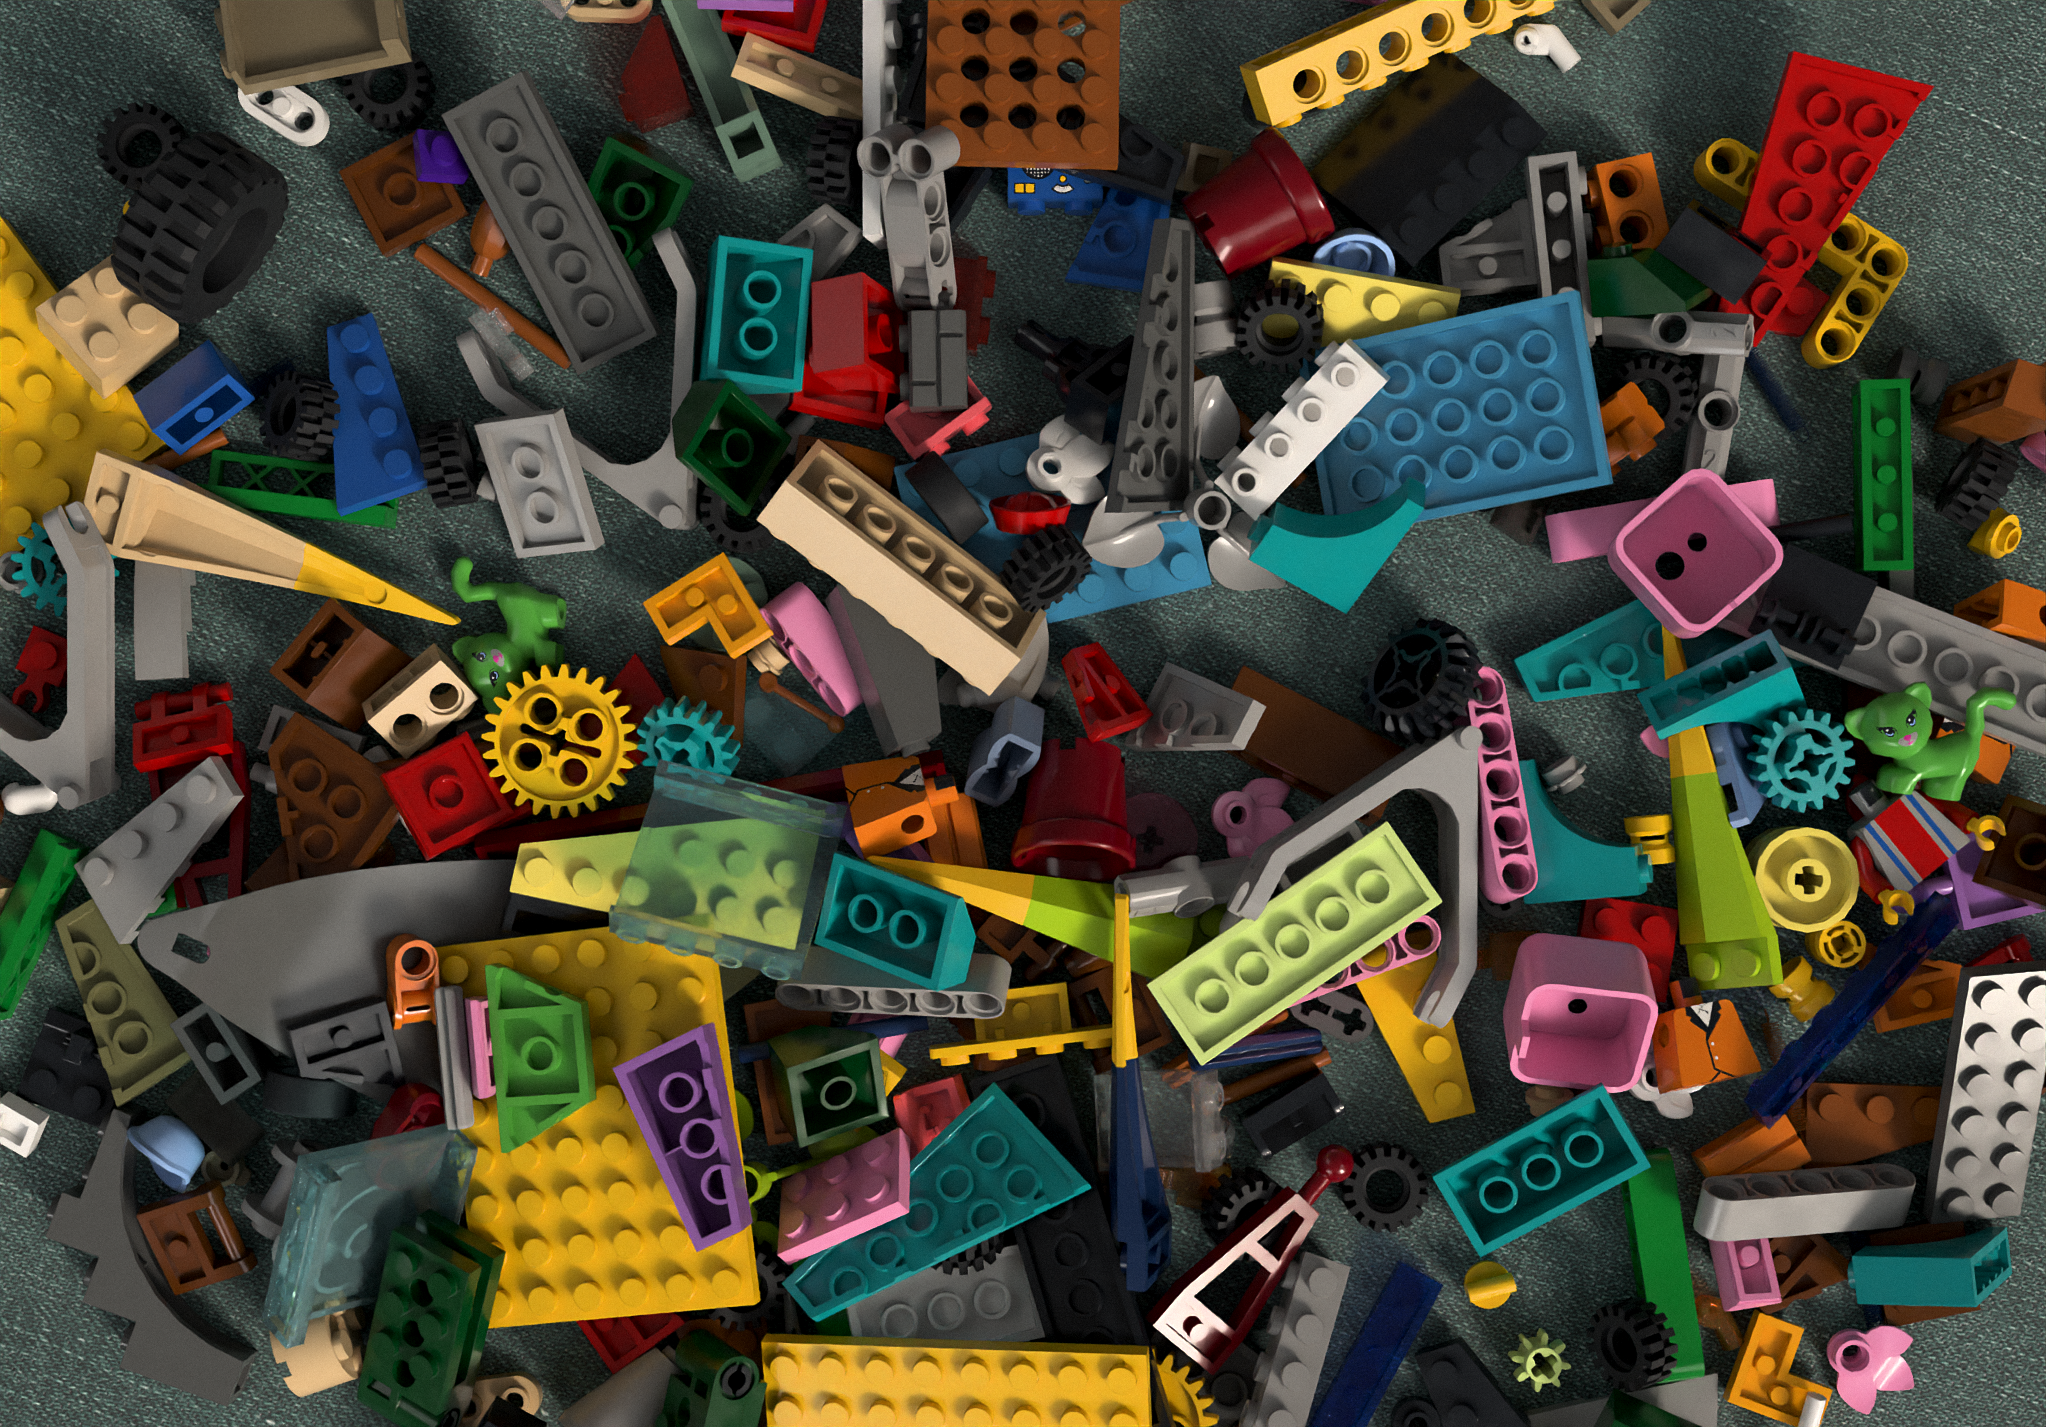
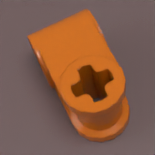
(411, 991)

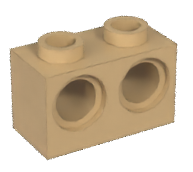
(410, 694)

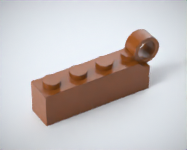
(1995, 404)

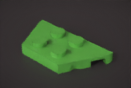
(537, 1053)

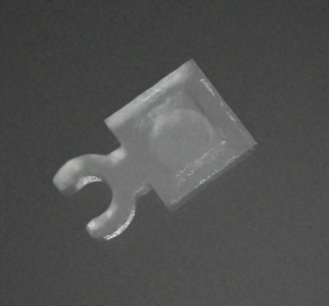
(495, 330)

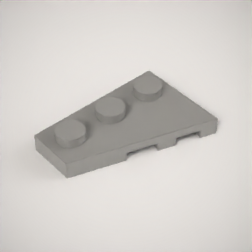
(1194, 715)

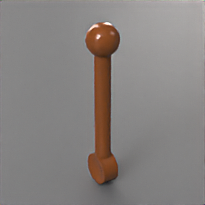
(768, 684)

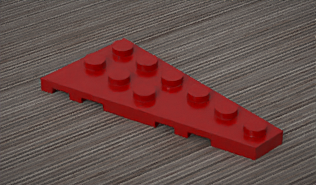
(1813, 164)

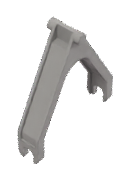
(661, 482)
(80, 755)
(1448, 779)

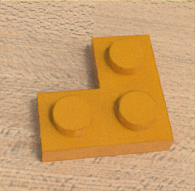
(714, 596)
(1762, 1374)

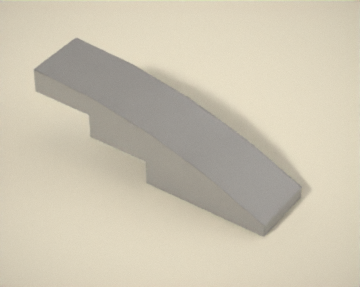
(161, 620)

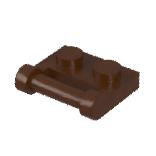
(1148, 1020)
(183, 1245)

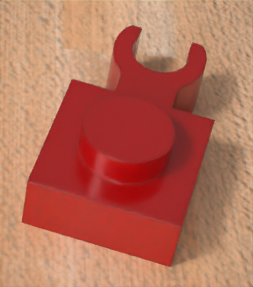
(45, 663)

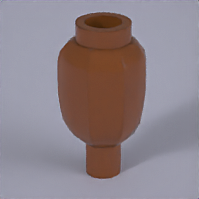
(487, 241)

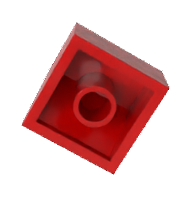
(856, 334)

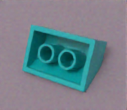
(755, 315)
(895, 923)

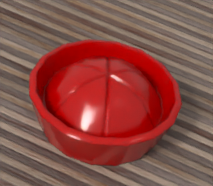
(1029, 512)

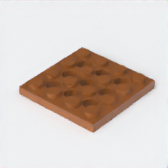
(1046, 95)

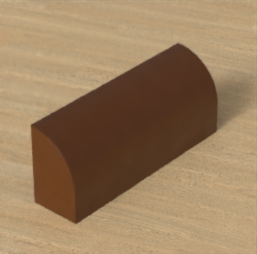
(1309, 743)

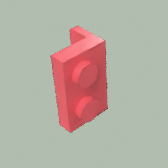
(930, 431)
(929, 1108)

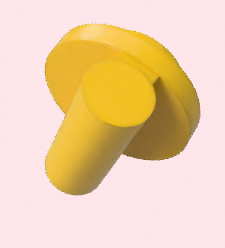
(1997, 534)
(1488, 1284)

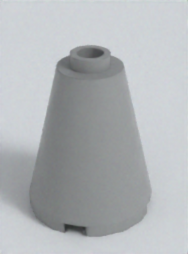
(628, 1397)

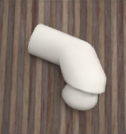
(1546, 40)
(28, 799)

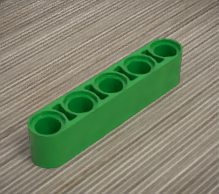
(1662, 1257)

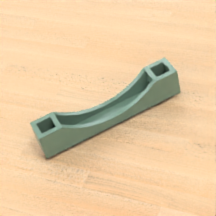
(726, 98)

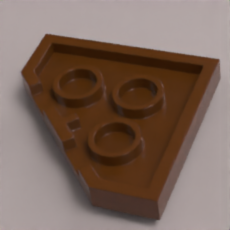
(327, 801)

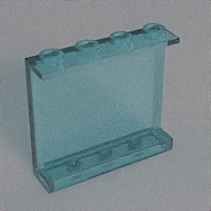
(729, 871)
(344, 1217)

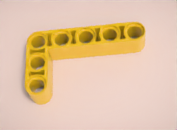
(1853, 264)

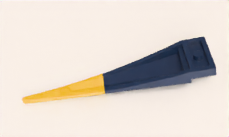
(1136, 1191)

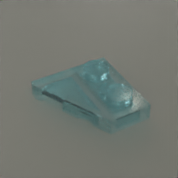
(786, 731)

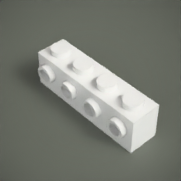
(1302, 428)

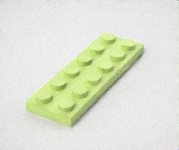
(1295, 943)

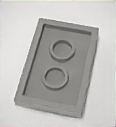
(539, 483)

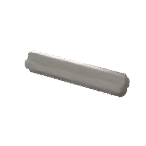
(453, 1057)

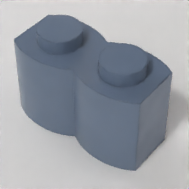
(1005, 751)

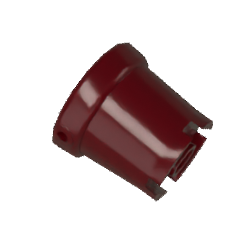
(1258, 206)
(1076, 815)

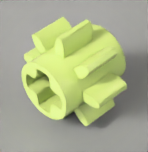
(1552, 1367)

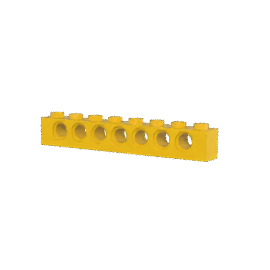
(1272, 76)

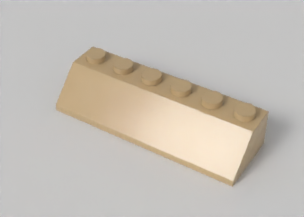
(901, 567)

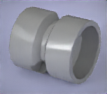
(1212, 323)

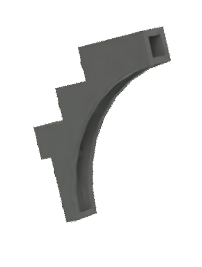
(168, 1336)

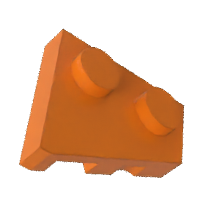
(1922, 998)

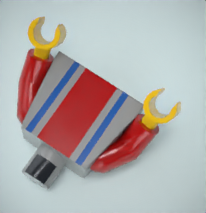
(1907, 839)

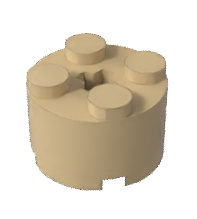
(329, 1355)

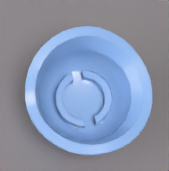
(1358, 251)
(171, 1149)

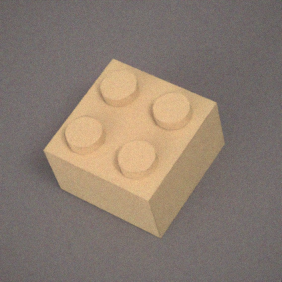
(106, 329)

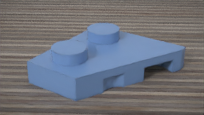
(1730, 747)

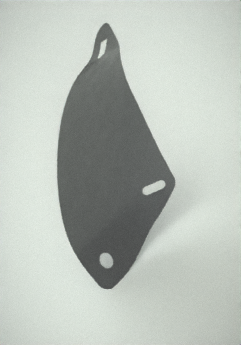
(324, 947)

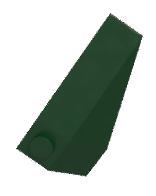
(637, 192)

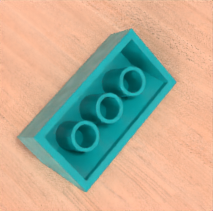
(1541, 1169)

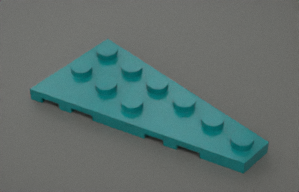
(1611, 655)
(964, 1188)

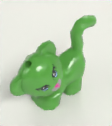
(503, 657)
(1900, 728)

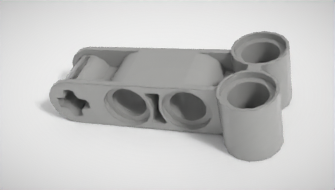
(915, 211)

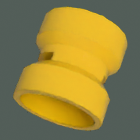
(1650, 825)
(1824, 944)
(1802, 990)

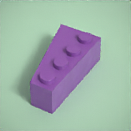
(690, 1130)

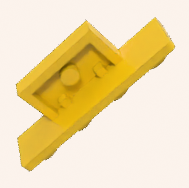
(1031, 1018)

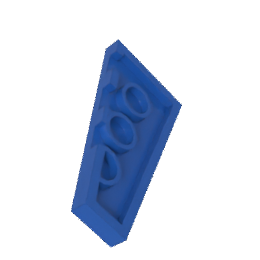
(375, 438)

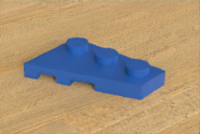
(1118, 243)

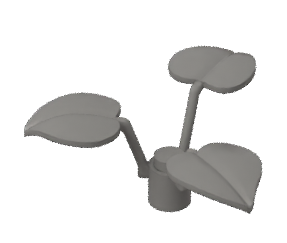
(1135, 538)

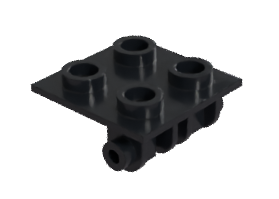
(1814, 606)

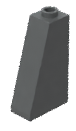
(891, 674)

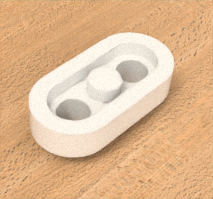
(286, 112)

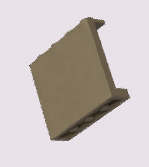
(308, 40)

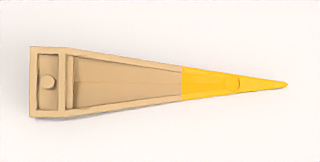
(175, 523)

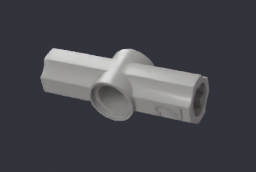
(1705, 334)
(1720, 384)
(1181, 886)

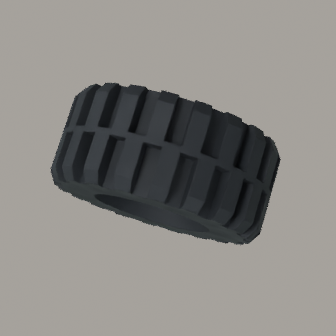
(199, 226)

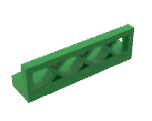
(1882, 475)
(290, 503)
(33, 911)

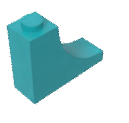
(1334, 553)
(1733, 686)
(1572, 860)
(1932, 1273)

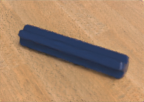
(1264, 1048)

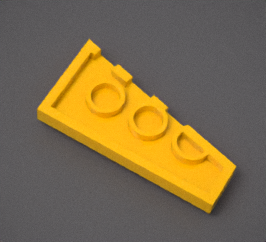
(1425, 1053)

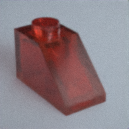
(654, 82)

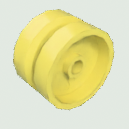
(1826, 872)

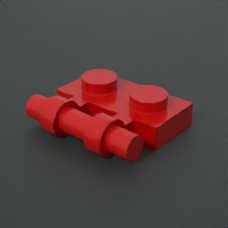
(186, 736)

